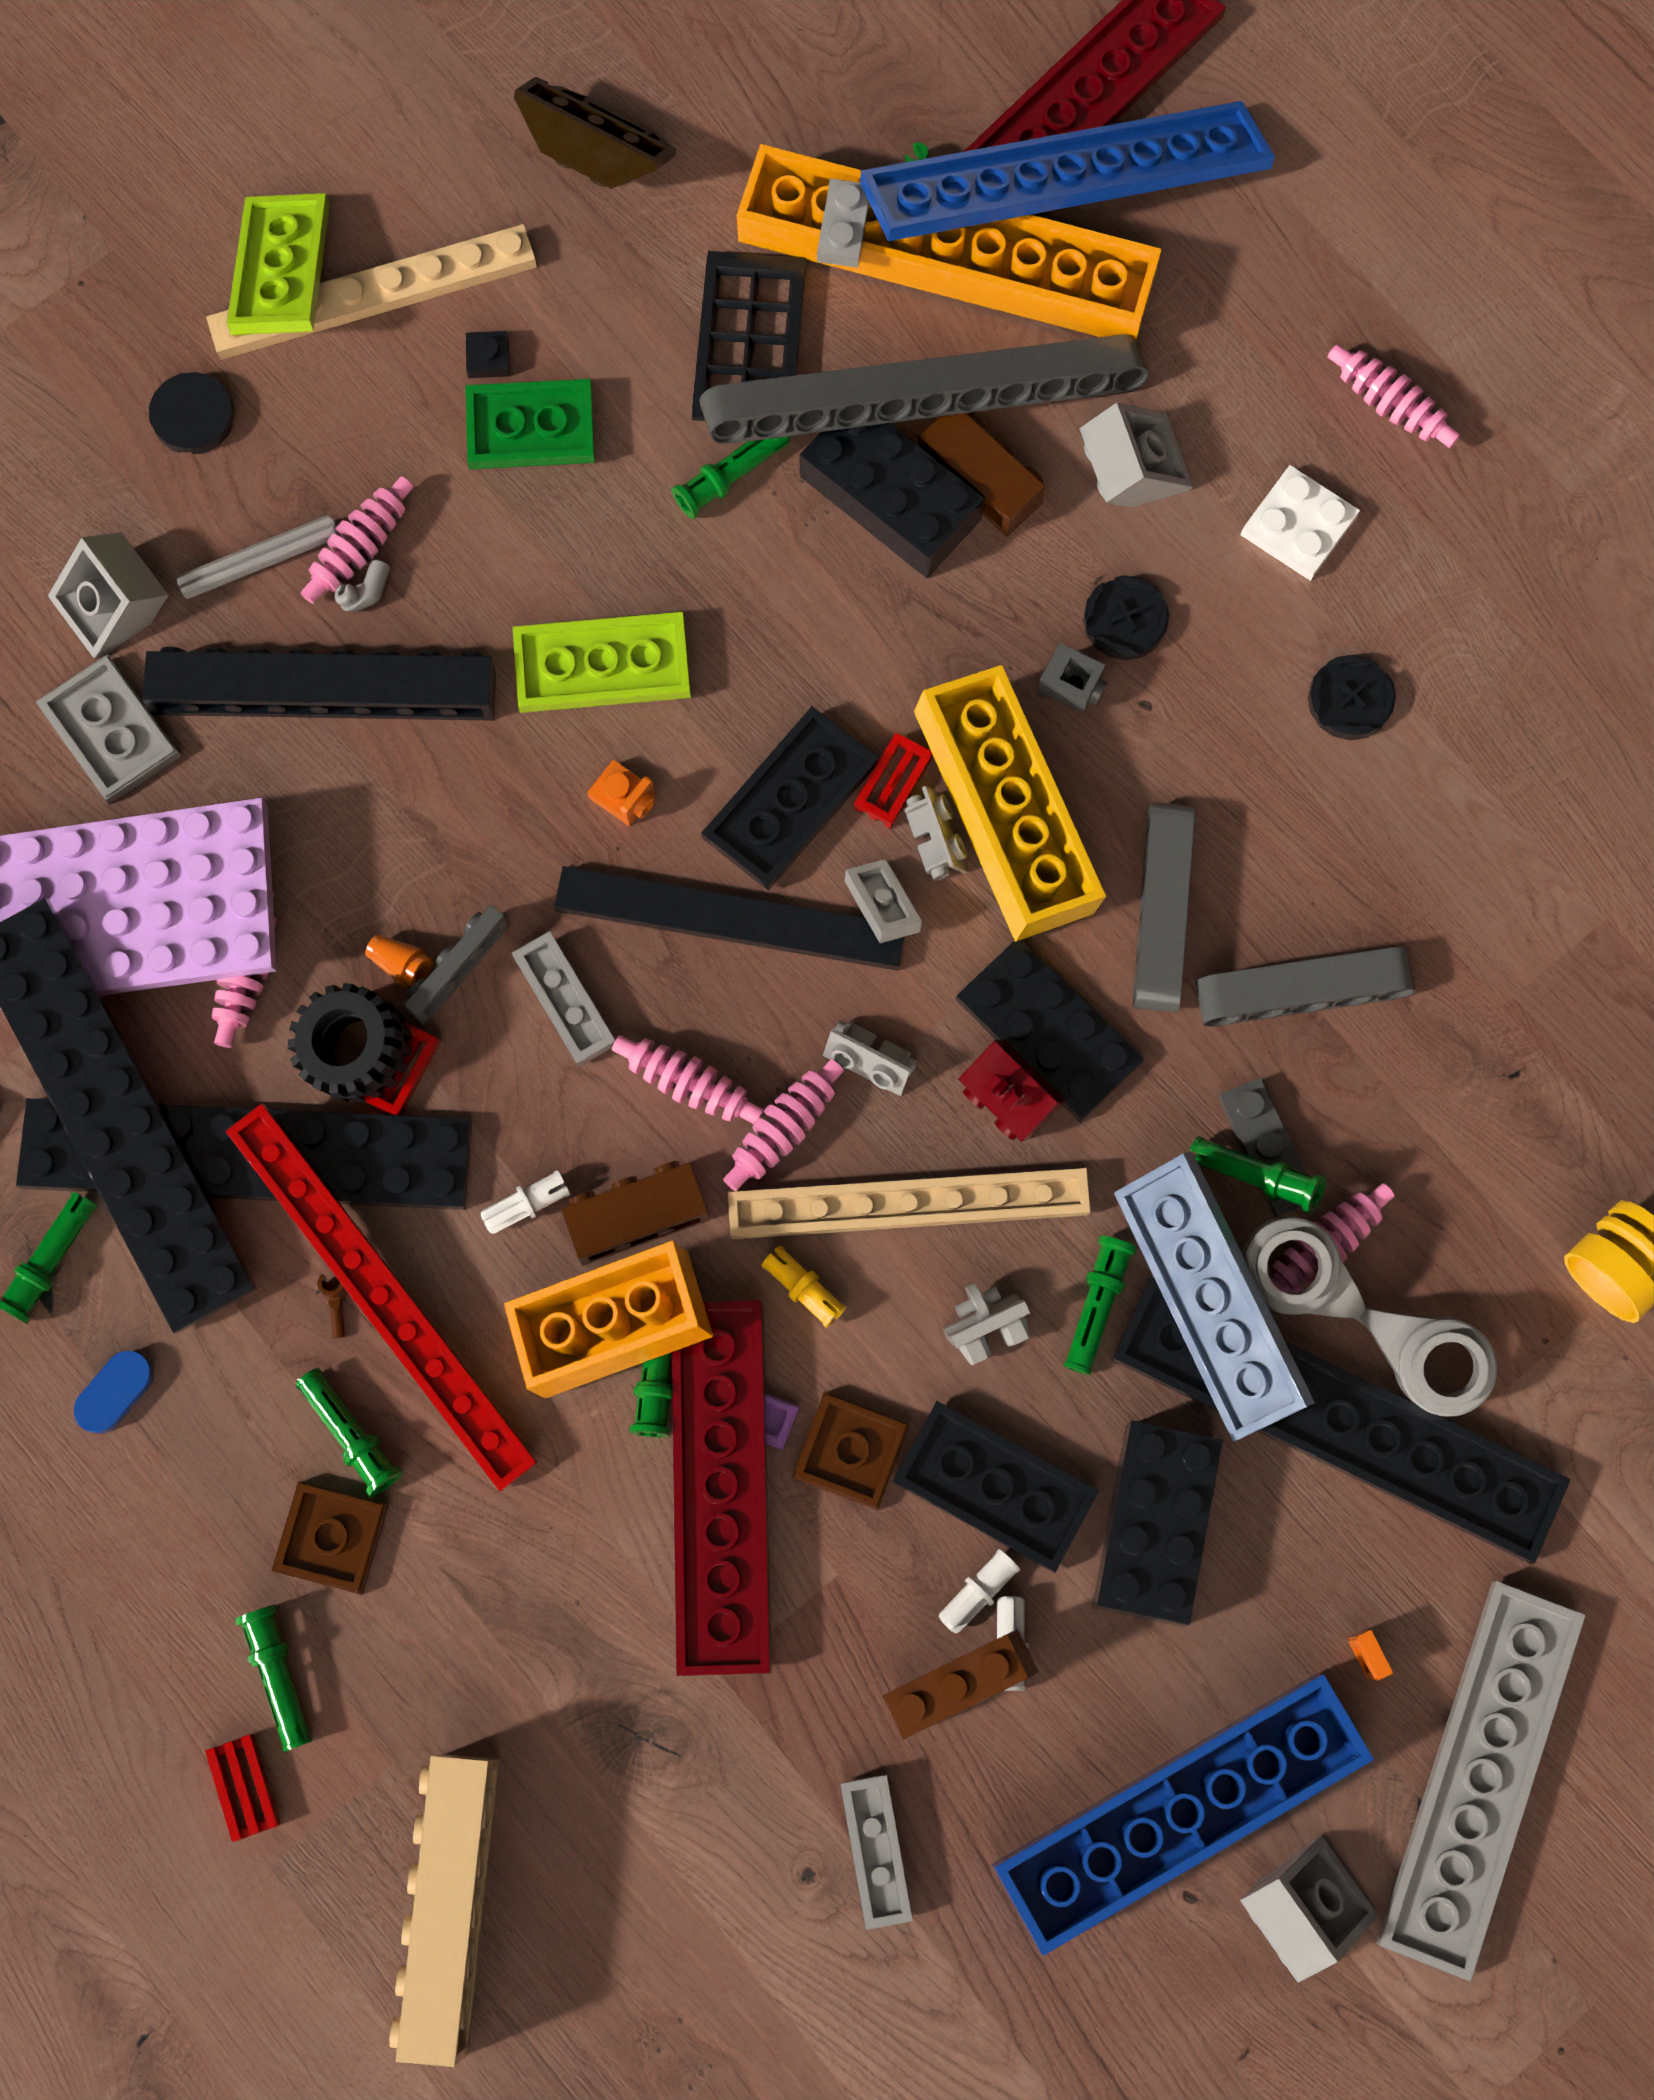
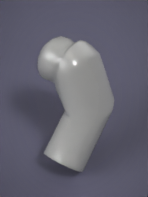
(364, 594)

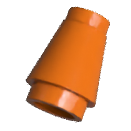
(399, 960)

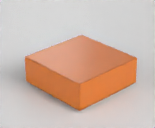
(1369, 1655)

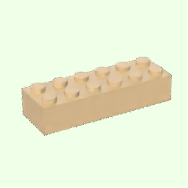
(446, 1910)

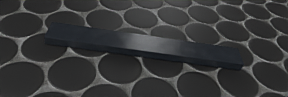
(724, 917)

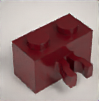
(1010, 1091)

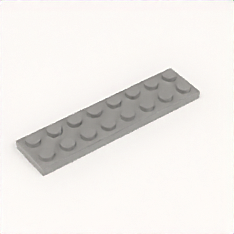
(1480, 1781)

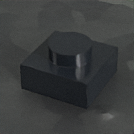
(487, 354)

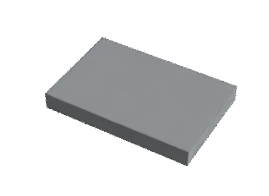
(108, 729)

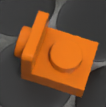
(623, 793)

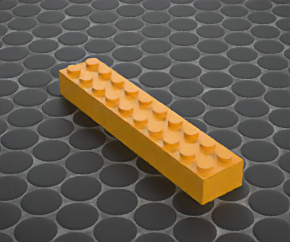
(1007, 265)

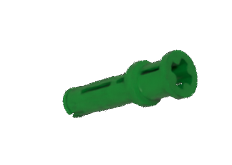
(715, 479)
(1275, 1179)
(35, 1275)
(1105, 1277)
(652, 1399)
(359, 1448)
(268, 1655)

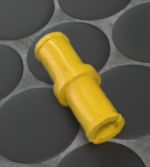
(803, 1286)

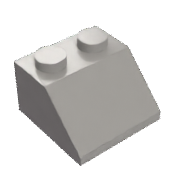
(1134, 456)
(106, 593)
(1309, 1909)

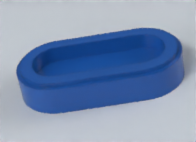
(113, 1392)

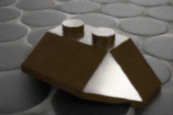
(590, 135)

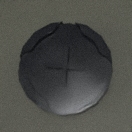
(191, 413)
(1126, 618)
(1351, 697)

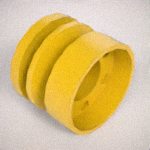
(1618, 1262)

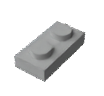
(843, 224)
(882, 901)

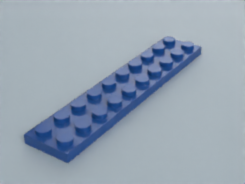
(1065, 170)

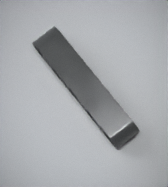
(1163, 907)
(1305, 986)

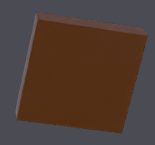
(850, 1451)
(330, 1537)

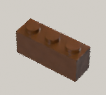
(987, 467)
(634, 1212)
(960, 1684)

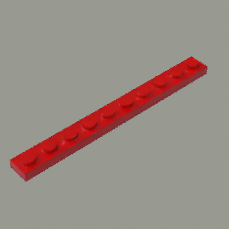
(382, 1297)

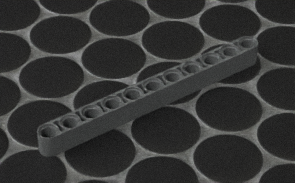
(922, 389)

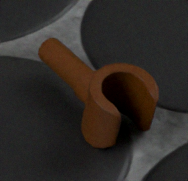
(335, 1304)

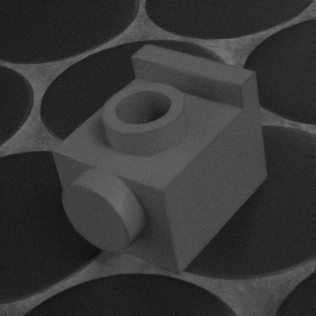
(1069, 666)

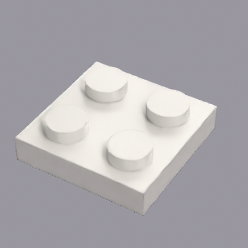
(1300, 522)

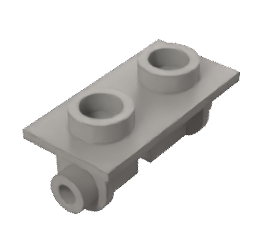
(933, 818)
(852, 1050)

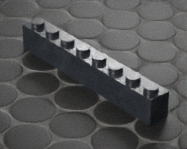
(319, 684)

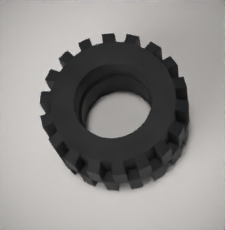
(322, 1024)

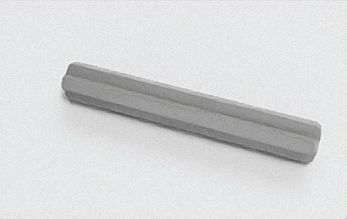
(256, 557)

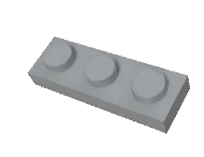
(564, 999)
(876, 1852)

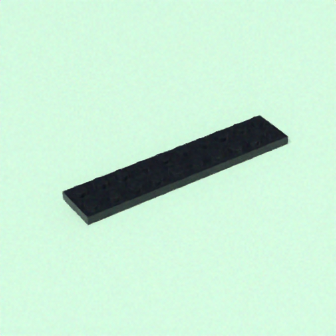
(115, 1121)
(356, 1155)
(1376, 1440)

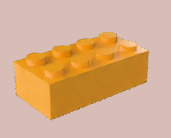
(608, 1320)

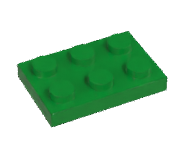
(529, 424)

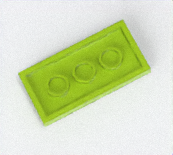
(278, 264)
(601, 662)

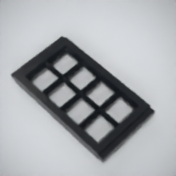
(756, 267)

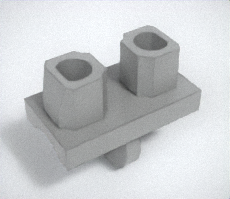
(1005, 1315)

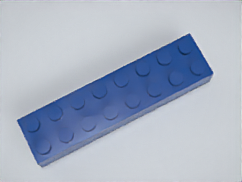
(1181, 1813)

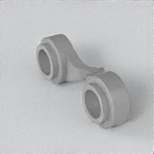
(1401, 1337)

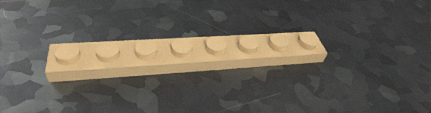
(396, 286)
(908, 1203)

